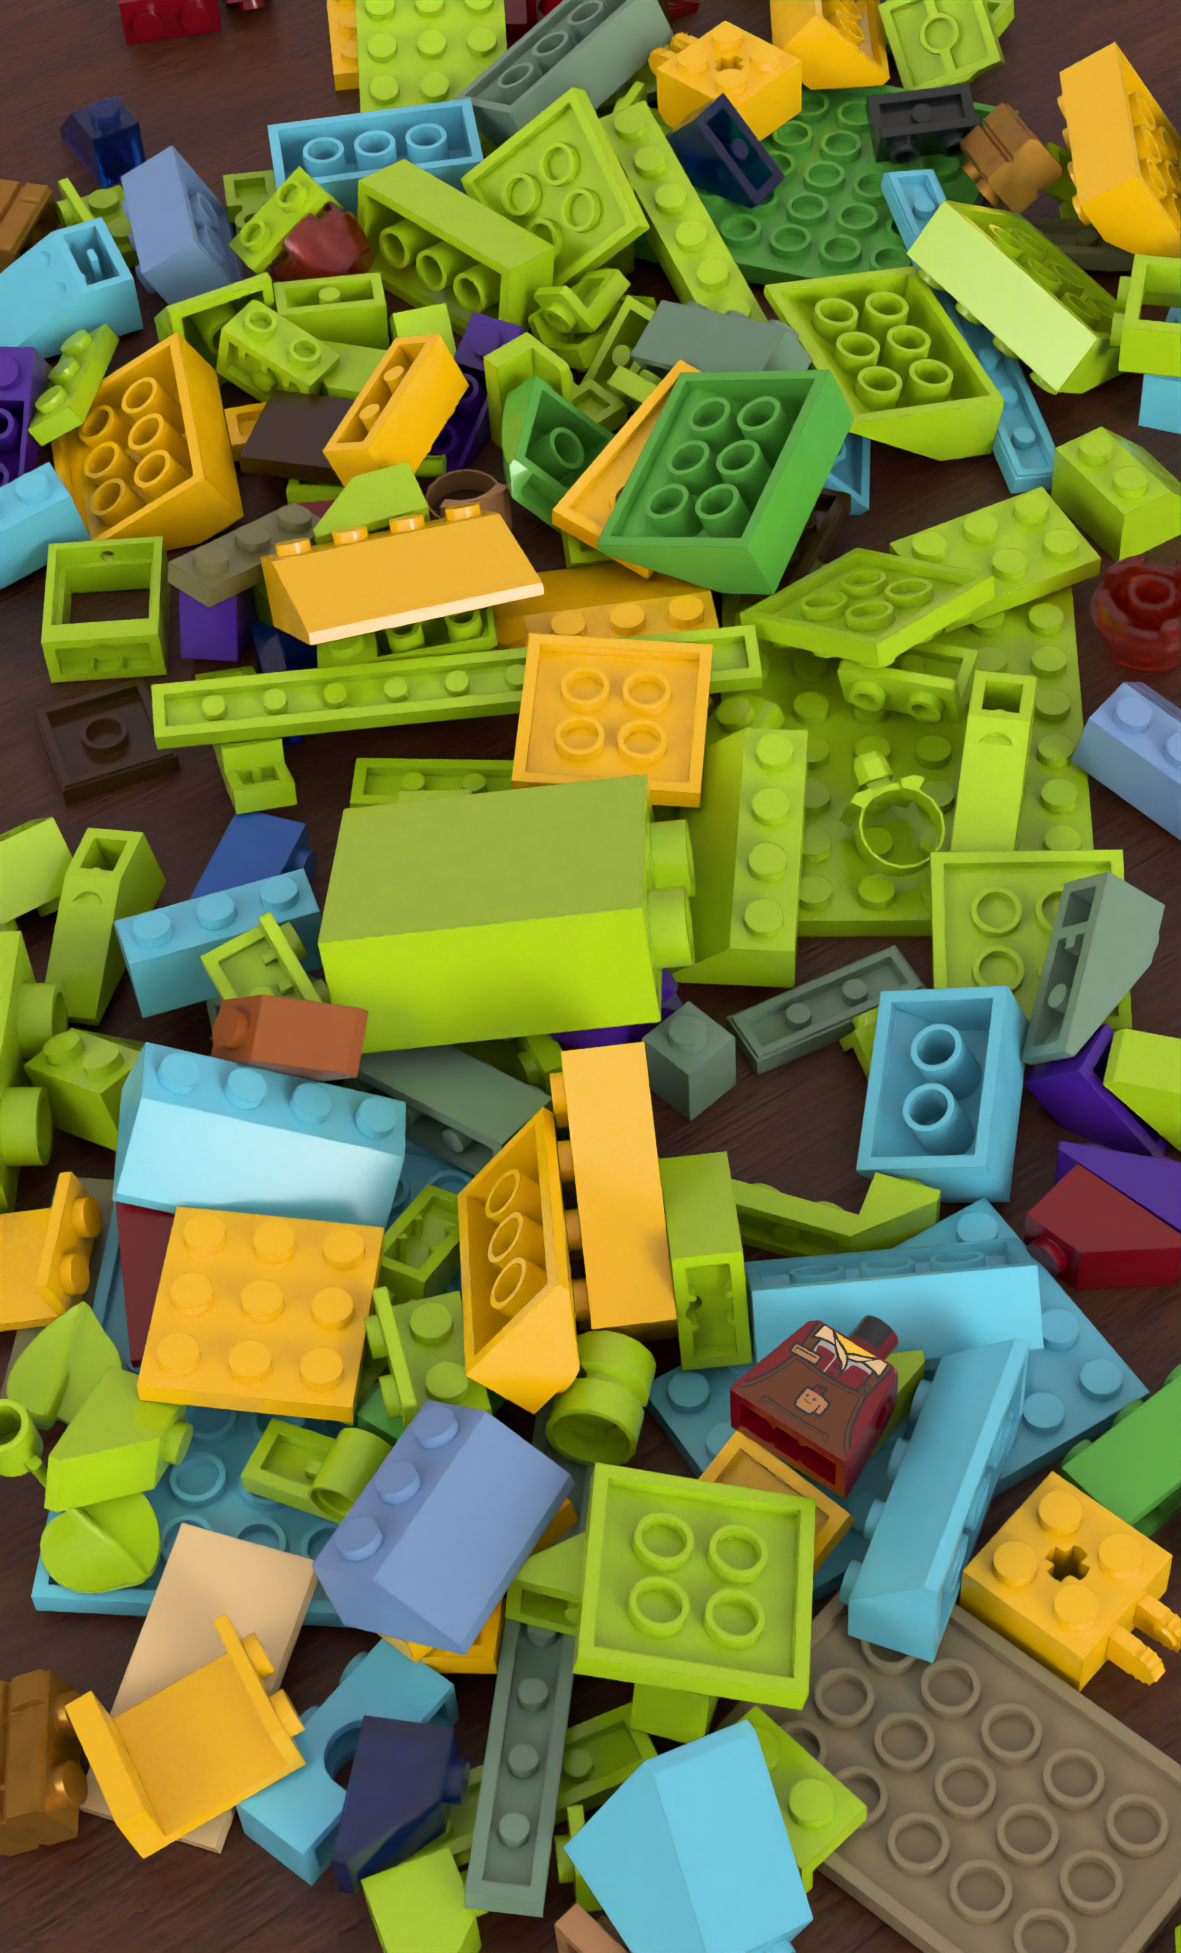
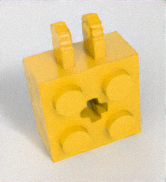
(752, 73)
(1072, 1586)

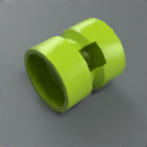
(604, 1405)

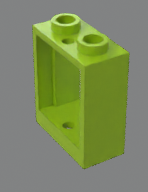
(1148, 344)
(106, 647)
(706, 1261)

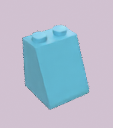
(696, 1853)

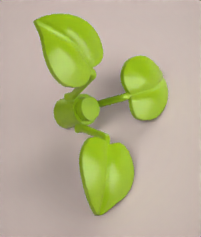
(97, 1544)

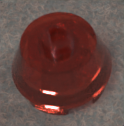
(326, 248)
(1140, 614)

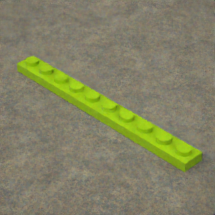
(391, 692)

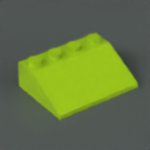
(1022, 292)
(894, 360)

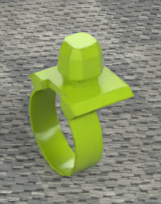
(872, 782)

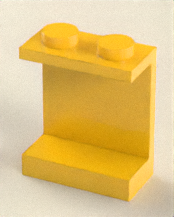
(47, 1256)
(191, 1744)

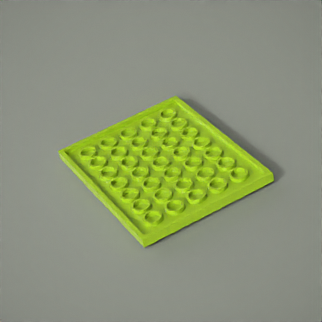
(838, 887)

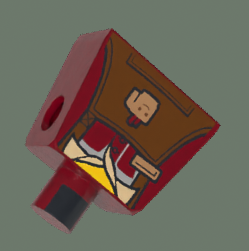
(821, 1400)

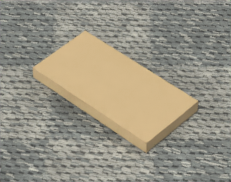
(202, 1580)

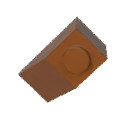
(291, 1036)

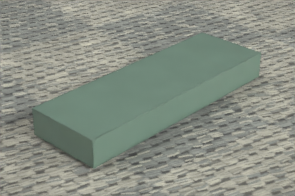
(817, 1010)

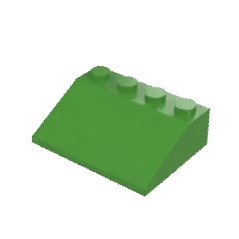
(730, 477)

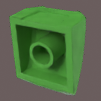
(546, 446)

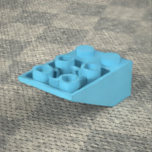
(65, 286)

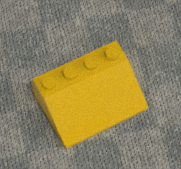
(1122, 155)
(153, 452)
(396, 574)
(605, 604)

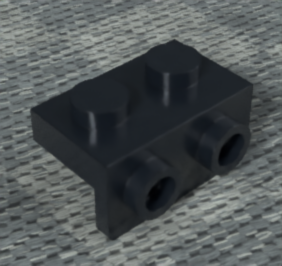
(920, 122)

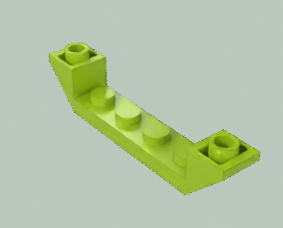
(802, 1228)

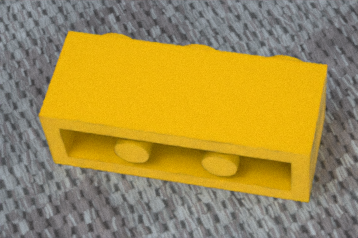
(398, 409)

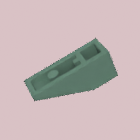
(1094, 957)

